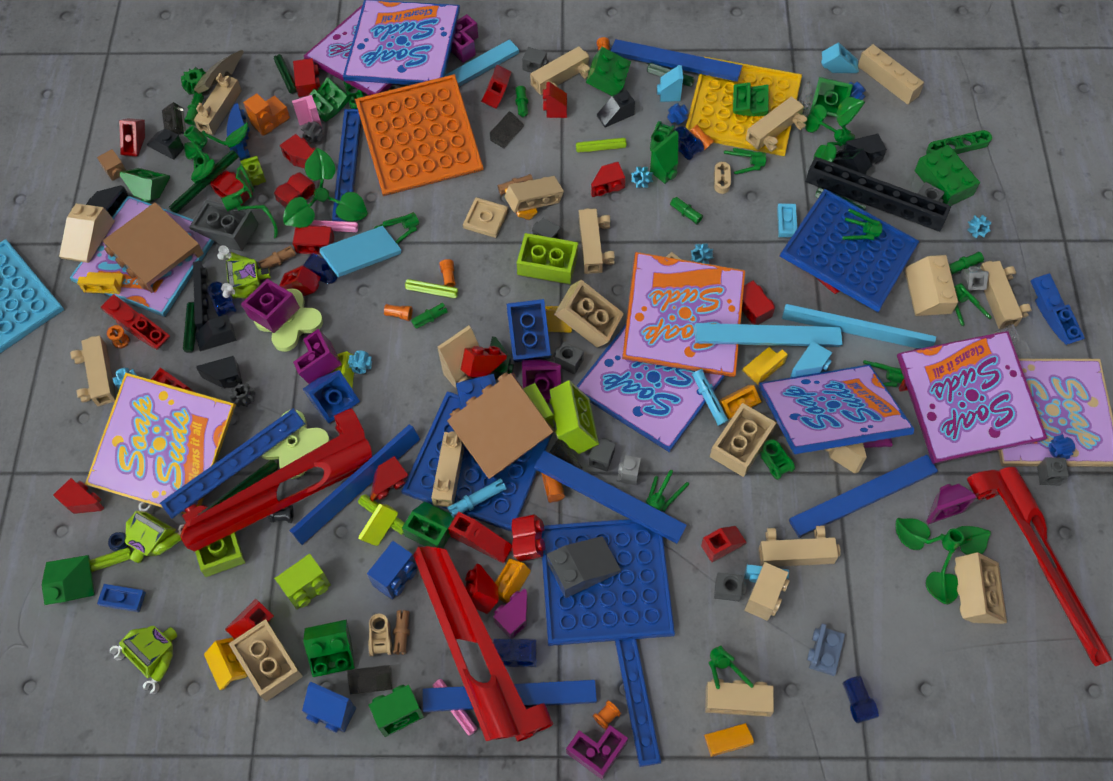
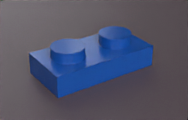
(121, 598)

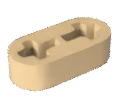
(718, 177)

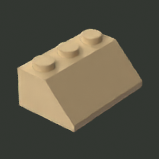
(931, 286)
(980, 589)

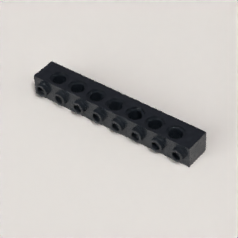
(878, 194)

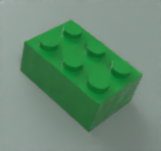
(948, 173)

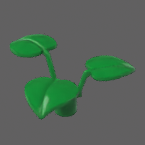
(846, 112)
(199, 141)
(321, 167)
(234, 200)
(971, 540)

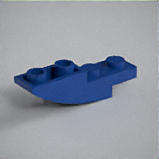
(235, 121)
(1054, 310)

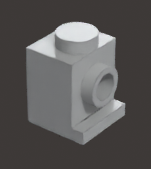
(974, 278)
(629, 470)

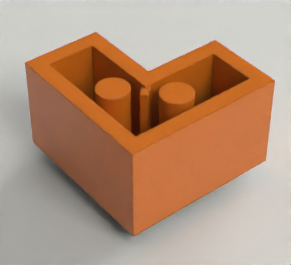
(265, 114)

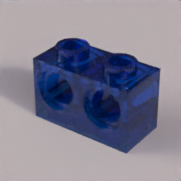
(517, 652)

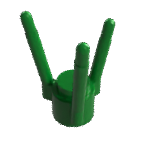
(757, 159)
(408, 221)
(872, 228)
(962, 296)
(893, 374)
(658, 500)
(722, 659)

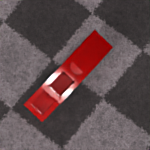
(135, 323)

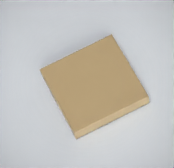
(485, 217)

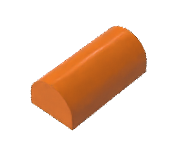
(553, 489)

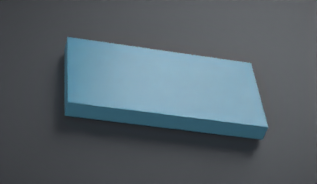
(360, 251)

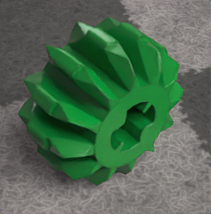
(191, 79)

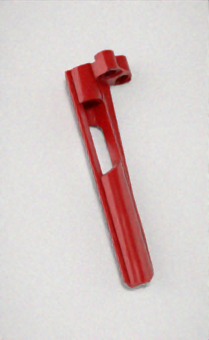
(337, 458)
(1024, 508)
(497, 701)

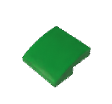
(329, 99)
(750, 100)

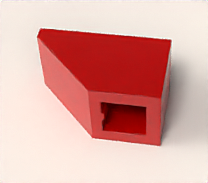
(554, 101)
(608, 179)
(481, 361)
(386, 477)
(77, 499)
(722, 542)
(481, 589)
(248, 618)

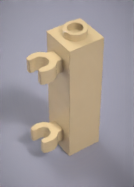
(561, 69)
(217, 104)
(774, 123)
(590, 241)
(1001, 295)
(98, 371)
(448, 470)
(798, 551)

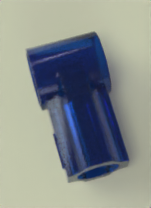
(861, 705)

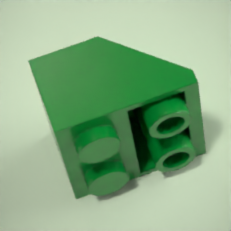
(428, 526)
(329, 648)

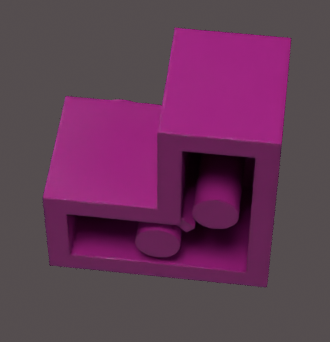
(463, 42)
(319, 359)
(597, 756)

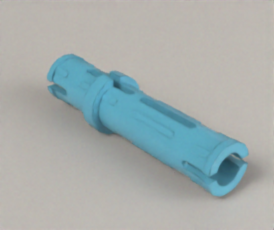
(710, 397)
(476, 498)

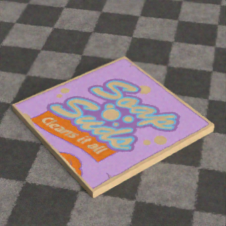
(1070, 402)

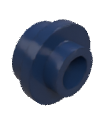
(114, 538)

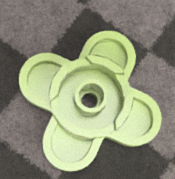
(302, 321)
(297, 444)

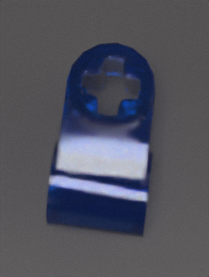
(688, 143)
(321, 268)
(221, 304)

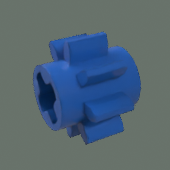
(857, 91)
(677, 113)
(1061, 447)

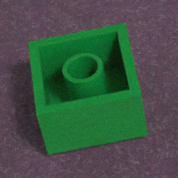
(608, 72)
(396, 710)

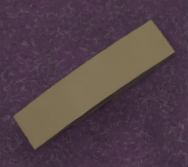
(225, 67)

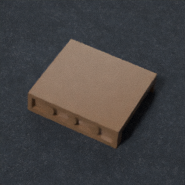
(150, 245)
(500, 425)

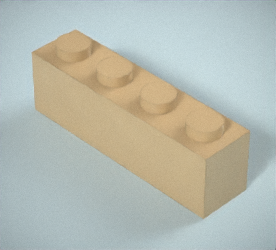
(890, 74)

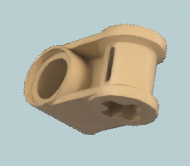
(379, 640)

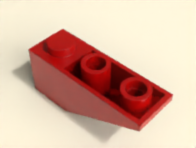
(496, 86)
(296, 150)
(479, 537)

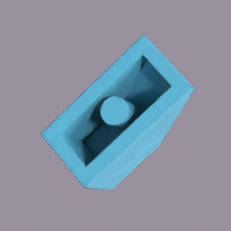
(839, 60)
(671, 85)
(812, 361)

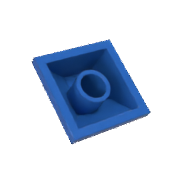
(331, 395)

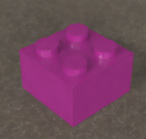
(270, 305)

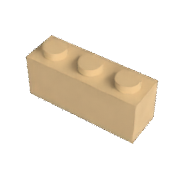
(534, 194)
(739, 698)

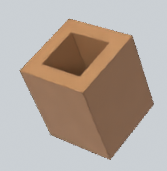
(111, 164)

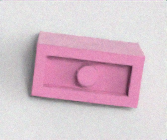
(306, 110)

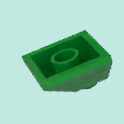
(831, 94)
(665, 159)
(145, 183)
(67, 580)

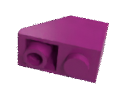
(513, 616)

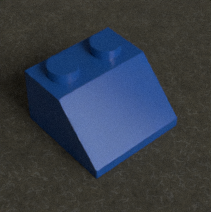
(328, 708)

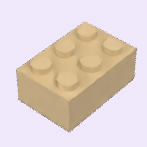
(589, 313)
(742, 439)

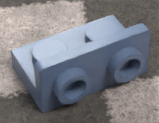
(826, 650)

